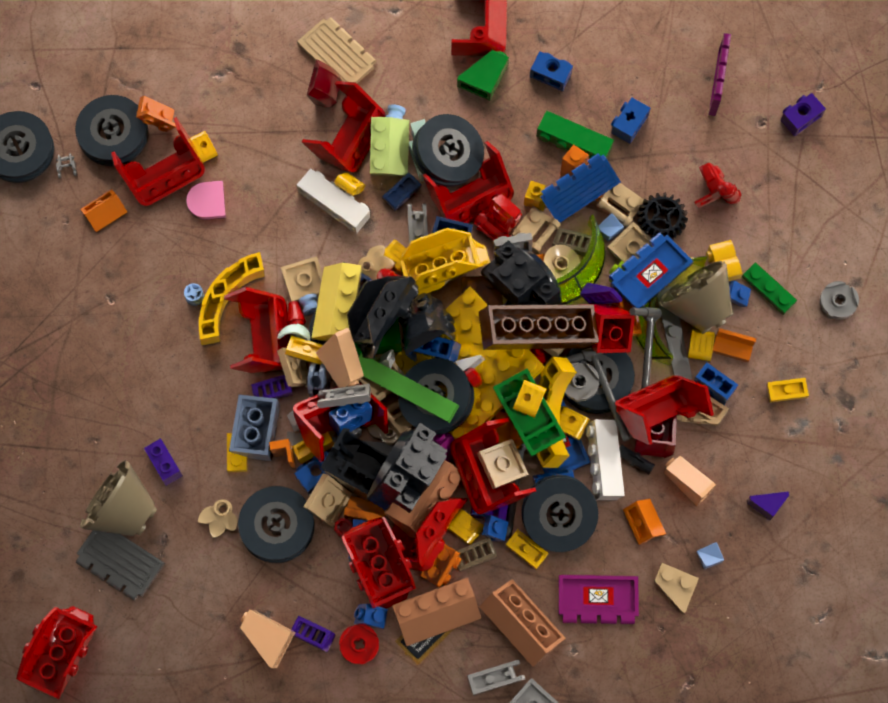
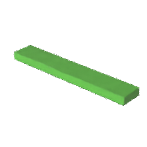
(408, 389)

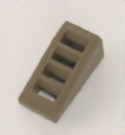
(574, 235)
(486, 542)

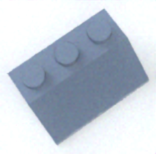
(254, 427)

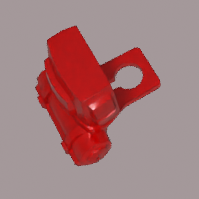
(718, 187)
(500, 218)

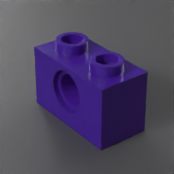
(797, 123)
(163, 462)

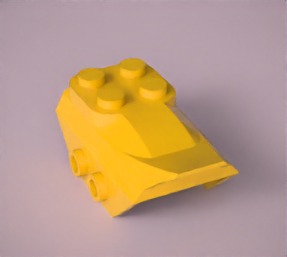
(442, 257)

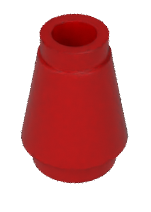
(295, 314)

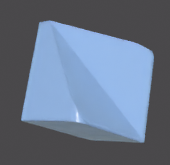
(611, 227)
(710, 555)

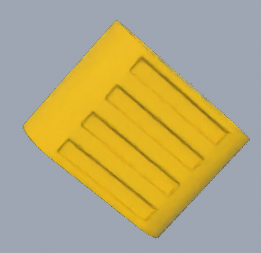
(204, 146)
(349, 184)
(394, 252)
(701, 345)
(529, 398)
(572, 423)
(465, 527)

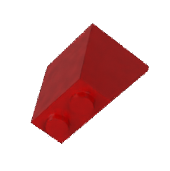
(613, 329)

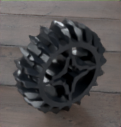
(656, 203)

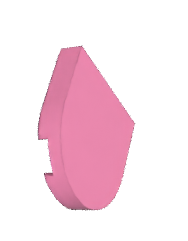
(207, 200)

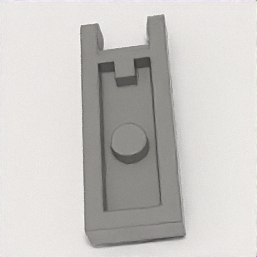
(417, 223)
(344, 396)
(494, 678)

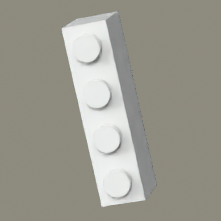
(333, 200)
(605, 460)

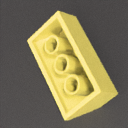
(337, 294)

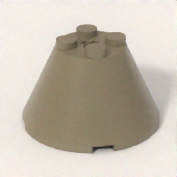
(702, 299)
(120, 504)

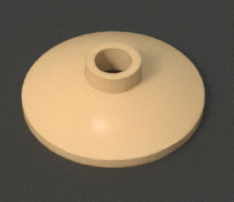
(563, 255)

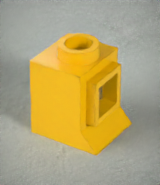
(533, 194)

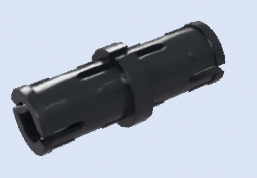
(635, 459)

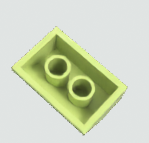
(389, 146)

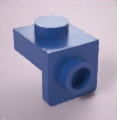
(739, 293)
(495, 528)
(370, 616)

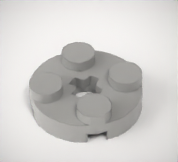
(845, 292)
(590, 386)

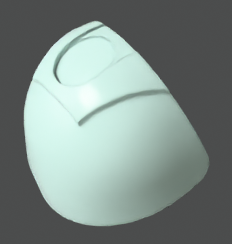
(296, 329)

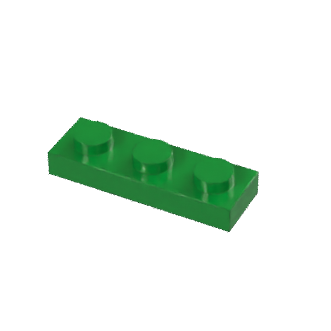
(769, 288)

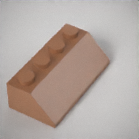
(439, 490)
(436, 612)
(522, 622)

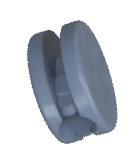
(318, 379)

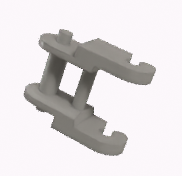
(59, 166)

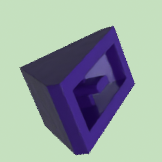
(768, 503)

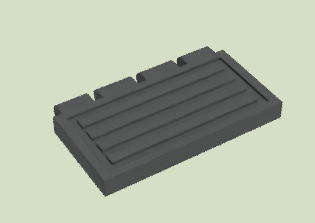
(122, 560)

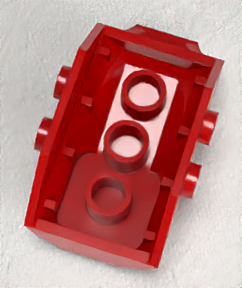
(429, 537)
(379, 562)
(56, 650)

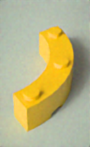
(226, 282)
(555, 379)

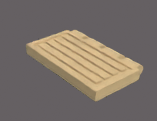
(334, 49)

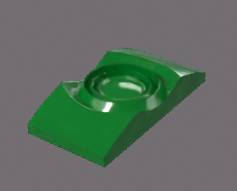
(535, 432)

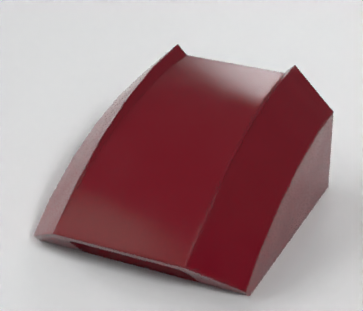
(322, 85)
(663, 439)

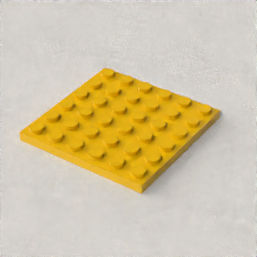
(496, 367)

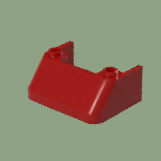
(486, 37)
(355, 134)
(167, 174)
(475, 197)
(267, 317)
(660, 402)
(315, 421)
(473, 476)

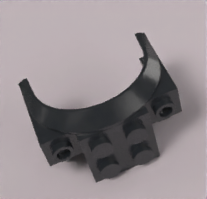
(521, 274)
(353, 463)
(407, 469)

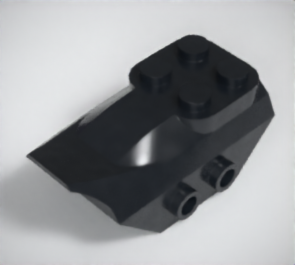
(377, 310)
(425, 322)

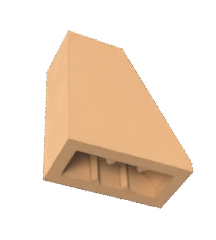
(341, 359)
(689, 479)
(267, 636)

